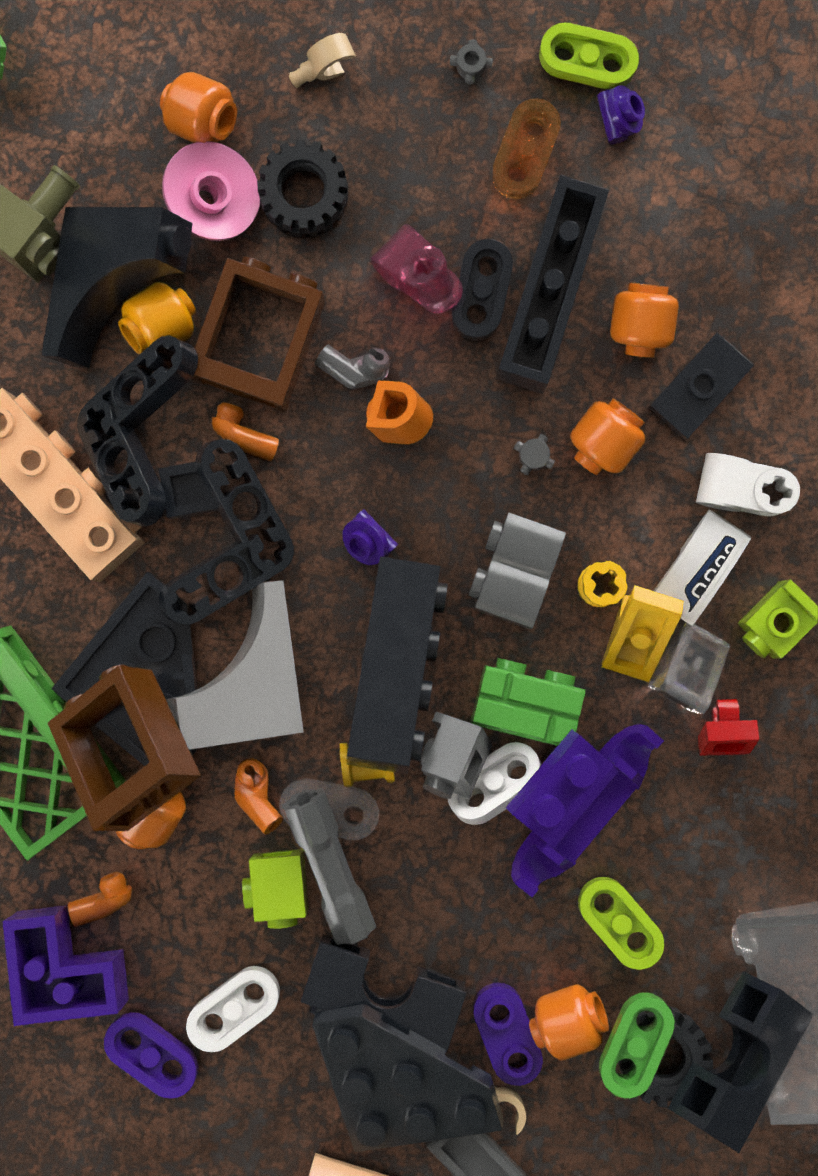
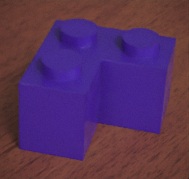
(52, 982)

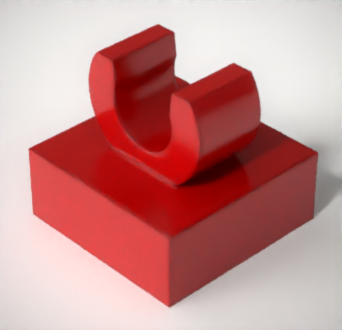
(726, 731)

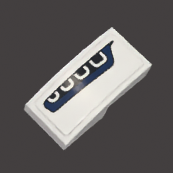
(703, 564)

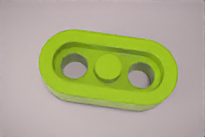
(589, 52)
(619, 922)

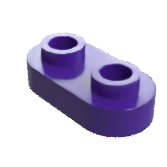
(507, 1035)
(148, 1059)

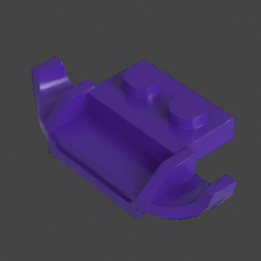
(574, 800)

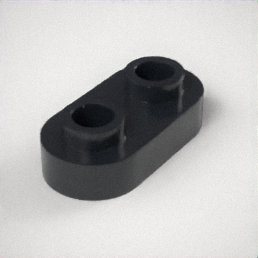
(483, 291)

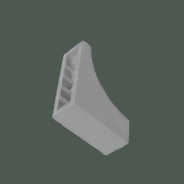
(255, 691)

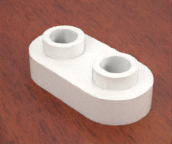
(496, 783)
(234, 1007)

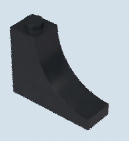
(100, 263)

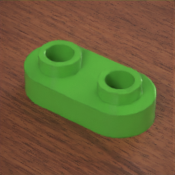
(638, 1043)

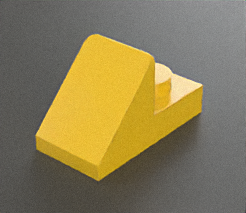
(641, 632)

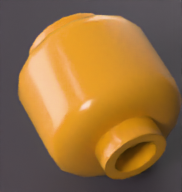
(155, 314)

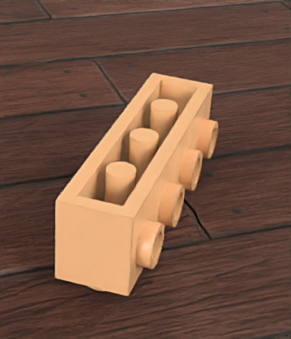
(59, 493)

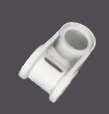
(737, 486)

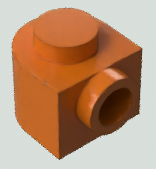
(398, 413)

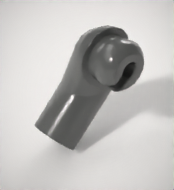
(354, 372)

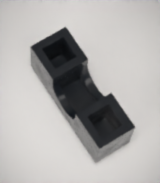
(426, 1007)
(765, 1035)

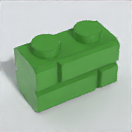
(527, 704)

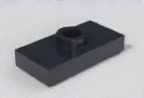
(701, 386)

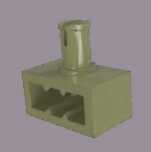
(28, 226)

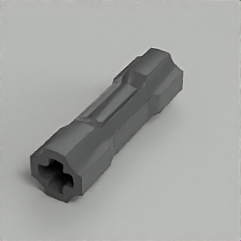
(317, 834)

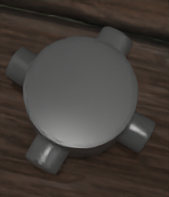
(471, 61)
(534, 454)

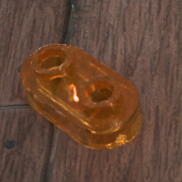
(524, 150)

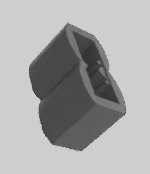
(517, 571)

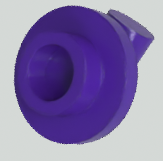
(621, 113)
(367, 539)

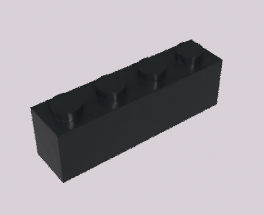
(552, 284)
(394, 666)

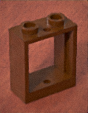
(240, 382)
(170, 760)

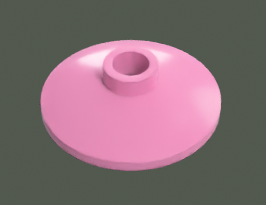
(223, 175)

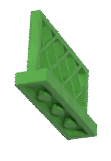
(32, 690)

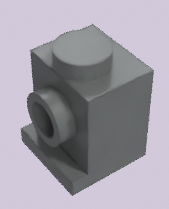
(454, 757)

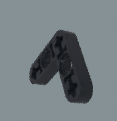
(124, 418)
(243, 551)

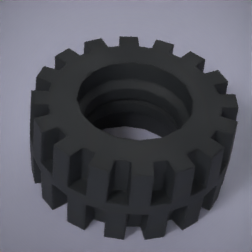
(295, 160)

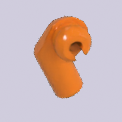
(249, 440)
(252, 795)
(113, 896)

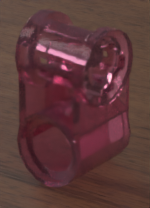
(418, 270)

